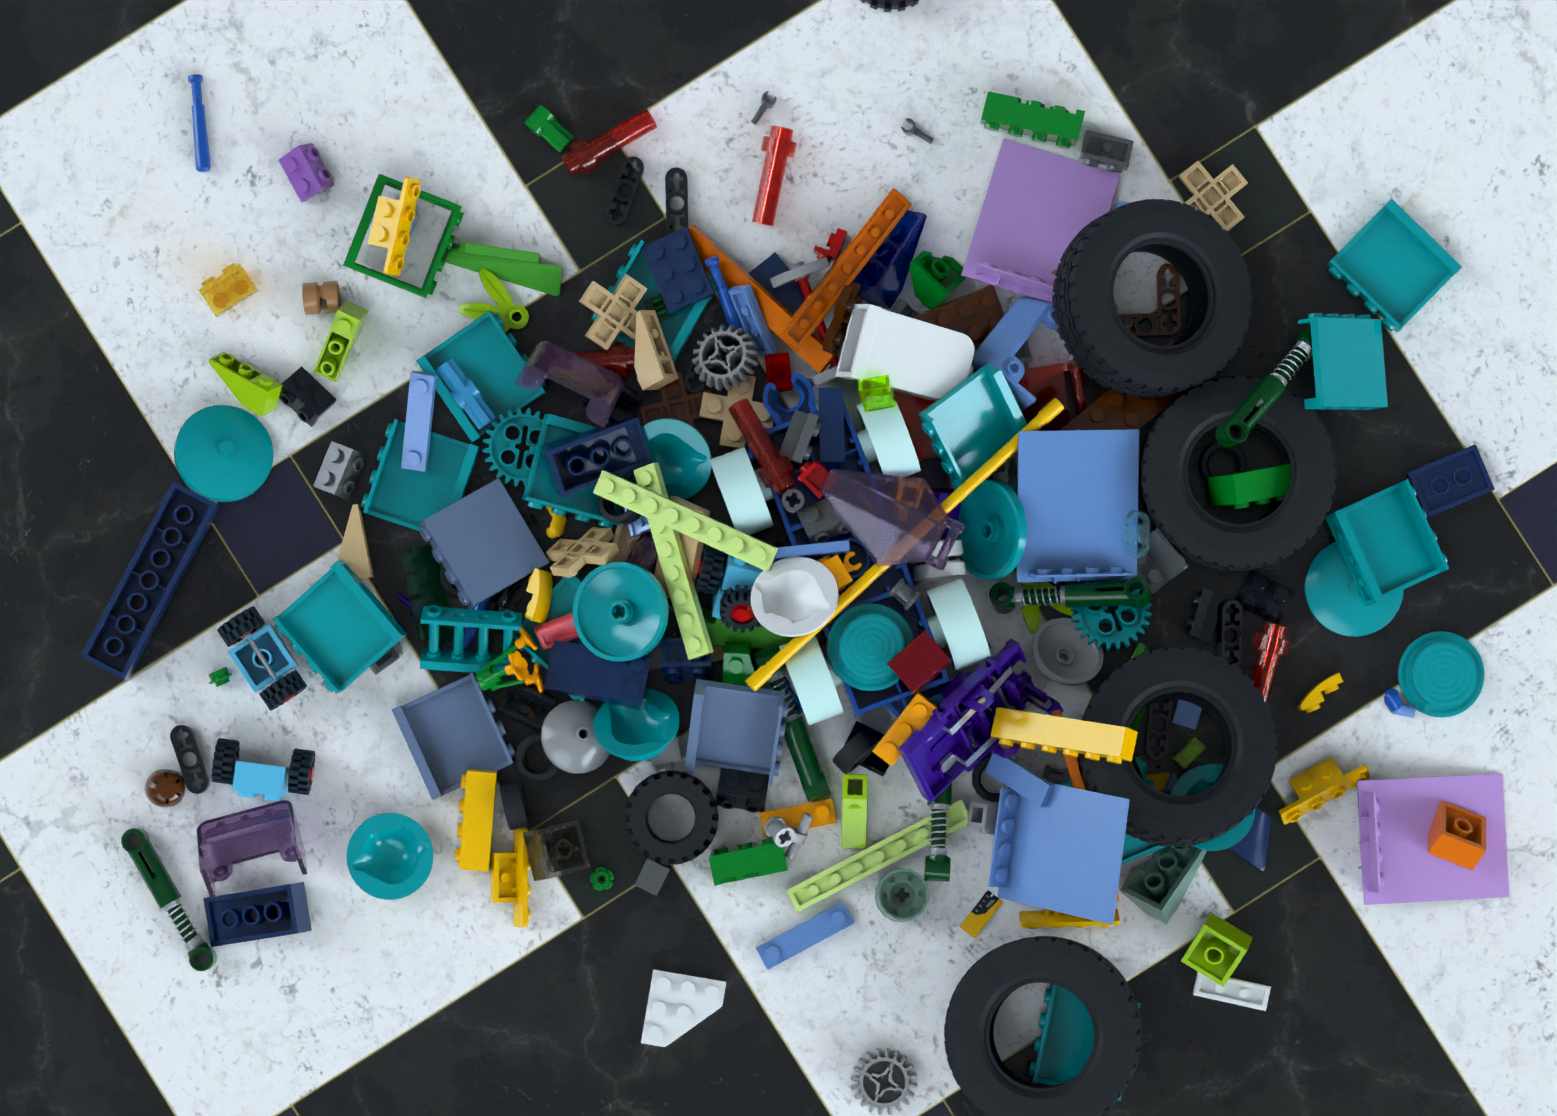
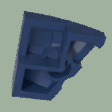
(1255, 843)

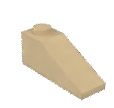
(652, 356)
(354, 545)

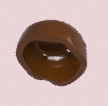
(165, 788)

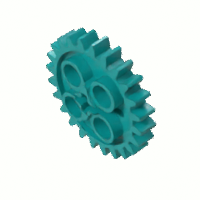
(499, 443)
(1090, 621)

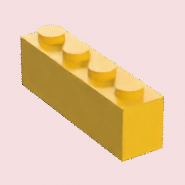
(477, 819)

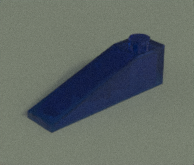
(888, 267)

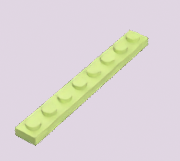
(685, 520)
(676, 572)
(872, 859)

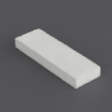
(1234, 992)

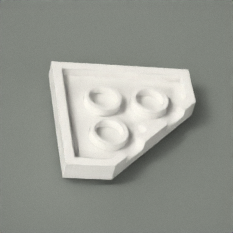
(678, 1004)

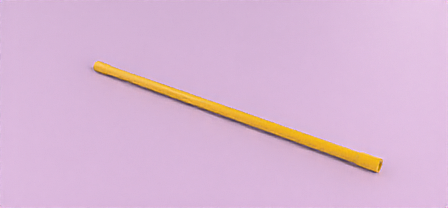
(1044, 416)

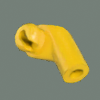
(556, 526)

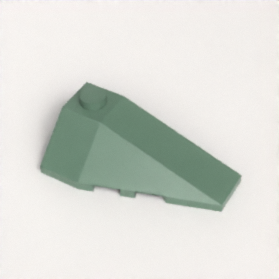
(1163, 881)

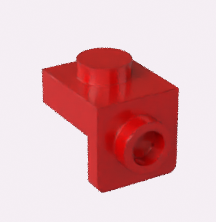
(779, 371)
(813, 476)

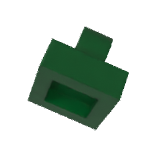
(657, 303)

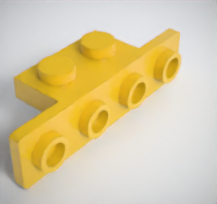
(393, 224)
(1319, 786)
(510, 879)
(1055, 919)

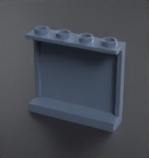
(483, 543)
(736, 728)
(453, 733)

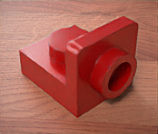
(835, 243)

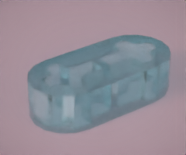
(1131, 534)

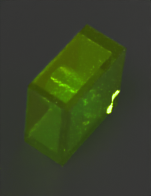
(876, 393)
(1188, 752)

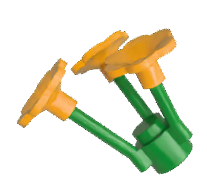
(490, 677)

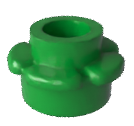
(220, 677)
(608, 877)

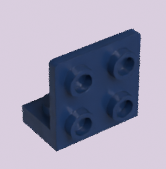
(677, 666)

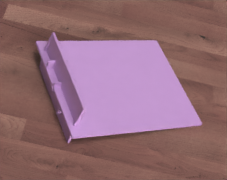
(1032, 216)
(1395, 832)

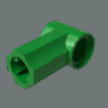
(546, 126)

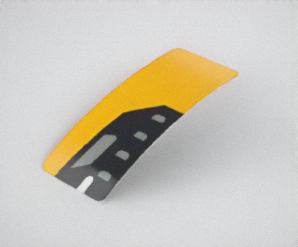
(981, 914)

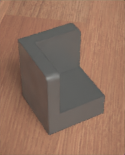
(652, 877)

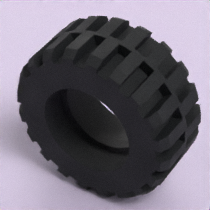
(638, 826)

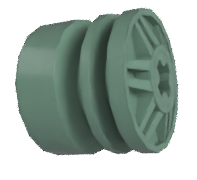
(910, 883)

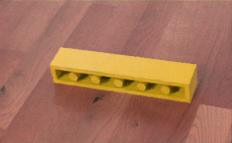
(1064, 734)

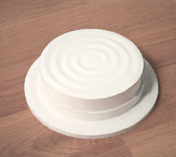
(794, 596)

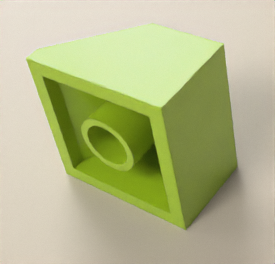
(1217, 949)

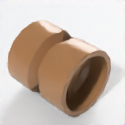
(321, 297)

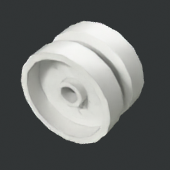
(953, 568)

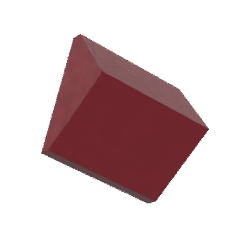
(919, 662)

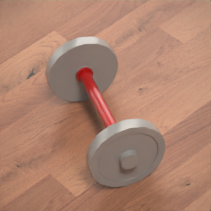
(800, 273)

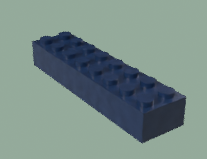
(150, 581)

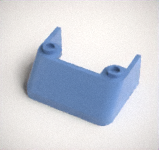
(1008, 338)

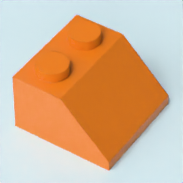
(1457, 835)

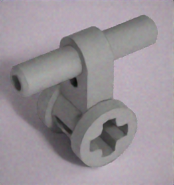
(788, 836)

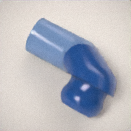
(1396, 706)

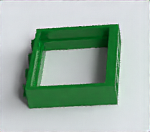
(437, 262)

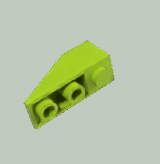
(340, 340)
(251, 387)
(854, 811)

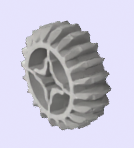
(707, 363)
(903, 1090)

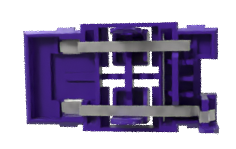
(946, 742)

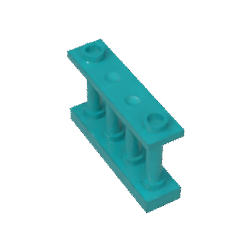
(457, 658)

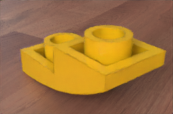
(541, 587)
(1312, 699)

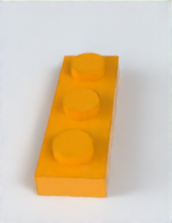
(910, 720)
(822, 813)

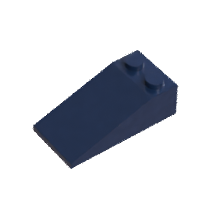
(580, 458)
(583, 674)
(257, 914)

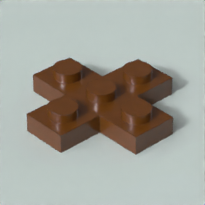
(837, 330)
(675, 404)

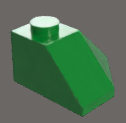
(935, 278)

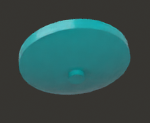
(223, 453)
(993, 530)
(1337, 601)
(620, 611)

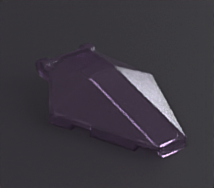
(892, 516)

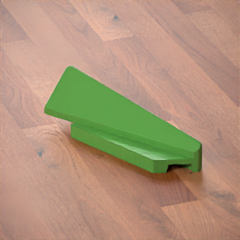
(508, 265)
(758, 639)

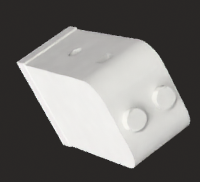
(914, 353)

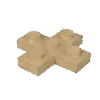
(1214, 195)
(613, 310)
(716, 408)
(589, 549)

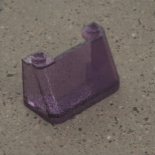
(575, 373)

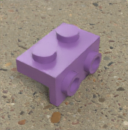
(306, 171)

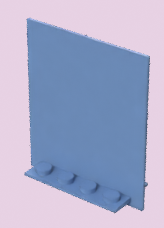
(1076, 503)
(1060, 853)

